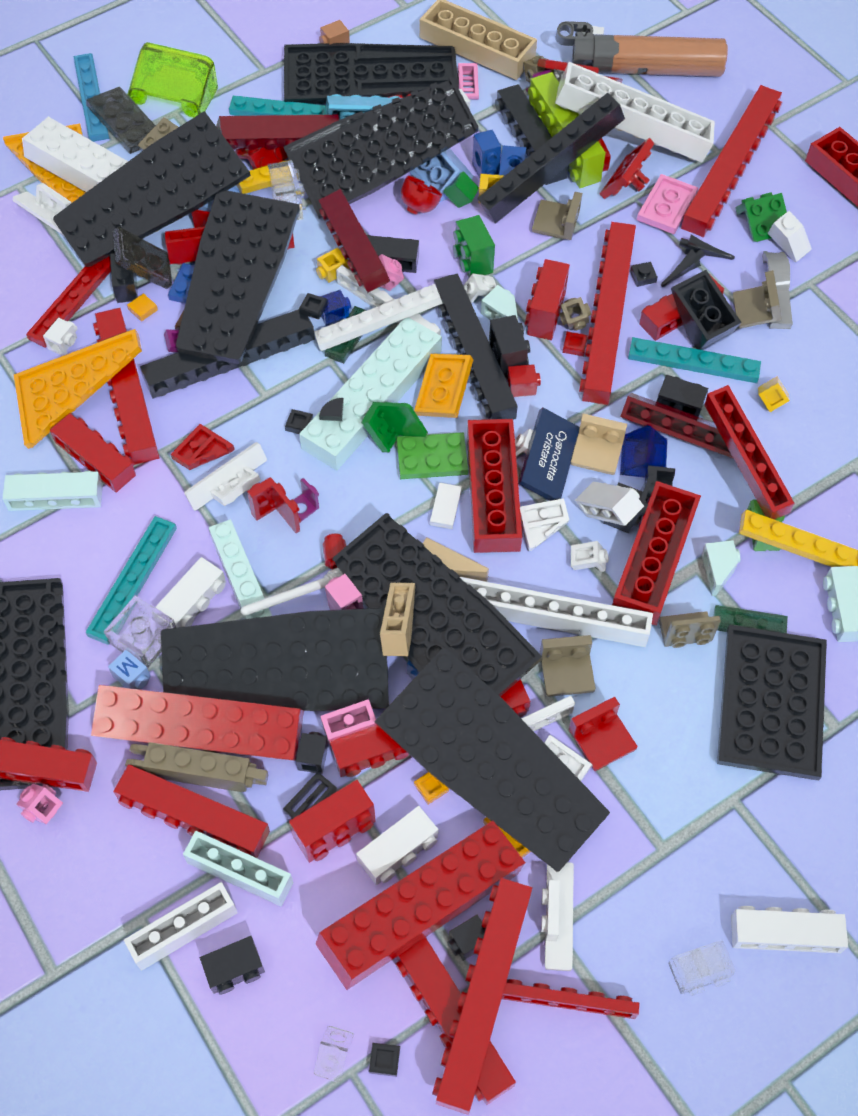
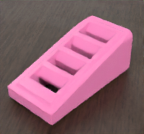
(468, 69)

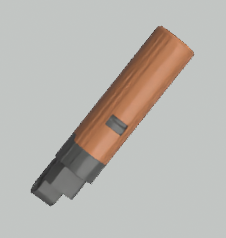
(644, 53)

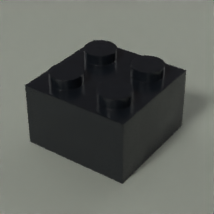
(508, 343)

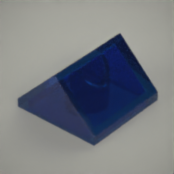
(642, 449)

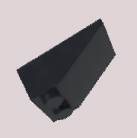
(704, 310)

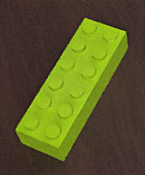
(542, 93)

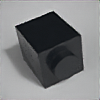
(312, 752)
(464, 937)

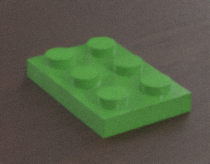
(432, 456)

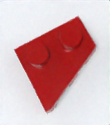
(201, 448)

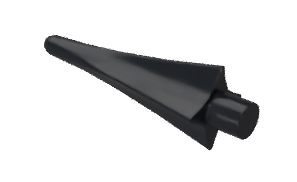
(695, 244)
(689, 263)

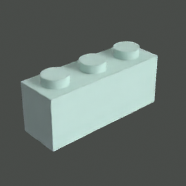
(843, 601)

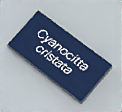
(549, 455)

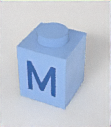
(129, 671)

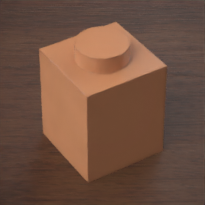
(334, 33)

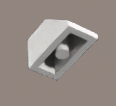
(790, 236)

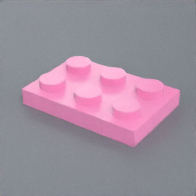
(667, 204)

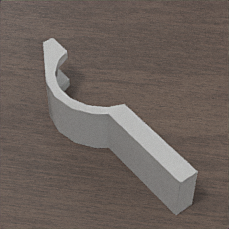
(780, 265)

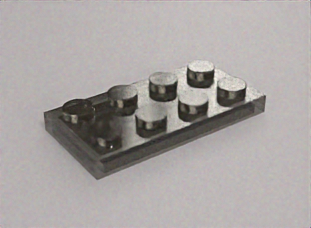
(121, 117)

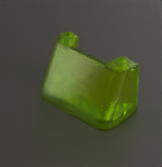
(174, 77)

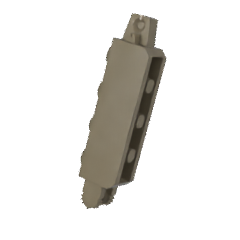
(198, 767)

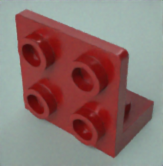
(602, 734)

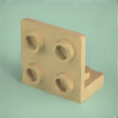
(599, 444)

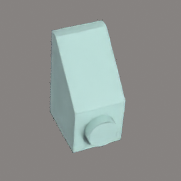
(498, 304)
(720, 563)

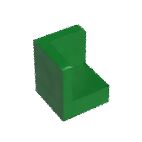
(462, 191)

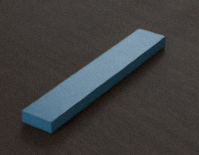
(88, 88)

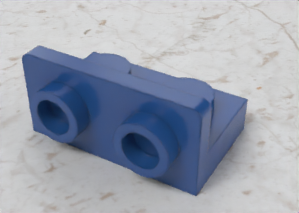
(181, 285)

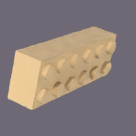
(477, 38)

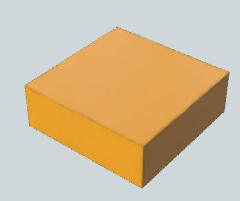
(142, 307)
(430, 788)

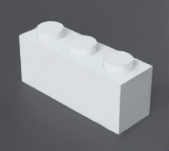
(609, 503)
(193, 593)
(398, 846)

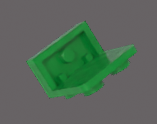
(762, 213)
(389, 420)

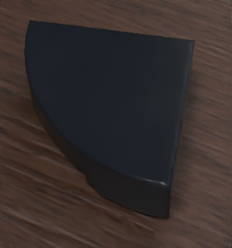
(332, 410)

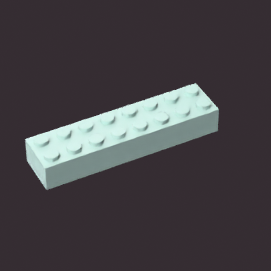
(381, 378)

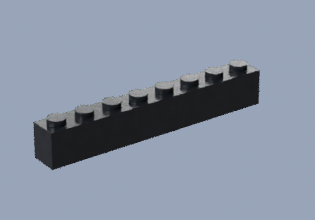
(551, 157)
(268, 339)
(471, 340)

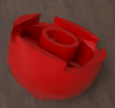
(419, 196)

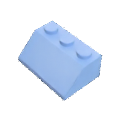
(441, 171)

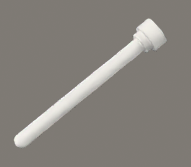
(290, 594)

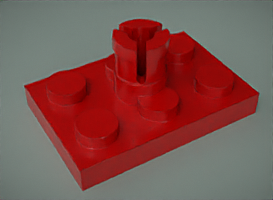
(629, 171)

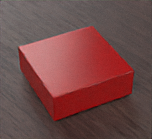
(575, 343)

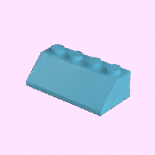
(350, 105)

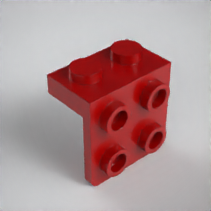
(261, 156)
(267, 497)

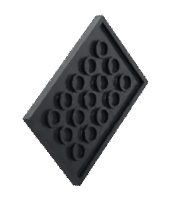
(773, 702)

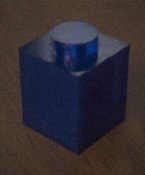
(337, 308)

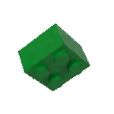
(474, 246)

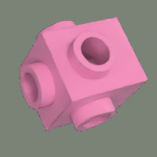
(393, 270)
(38, 803)

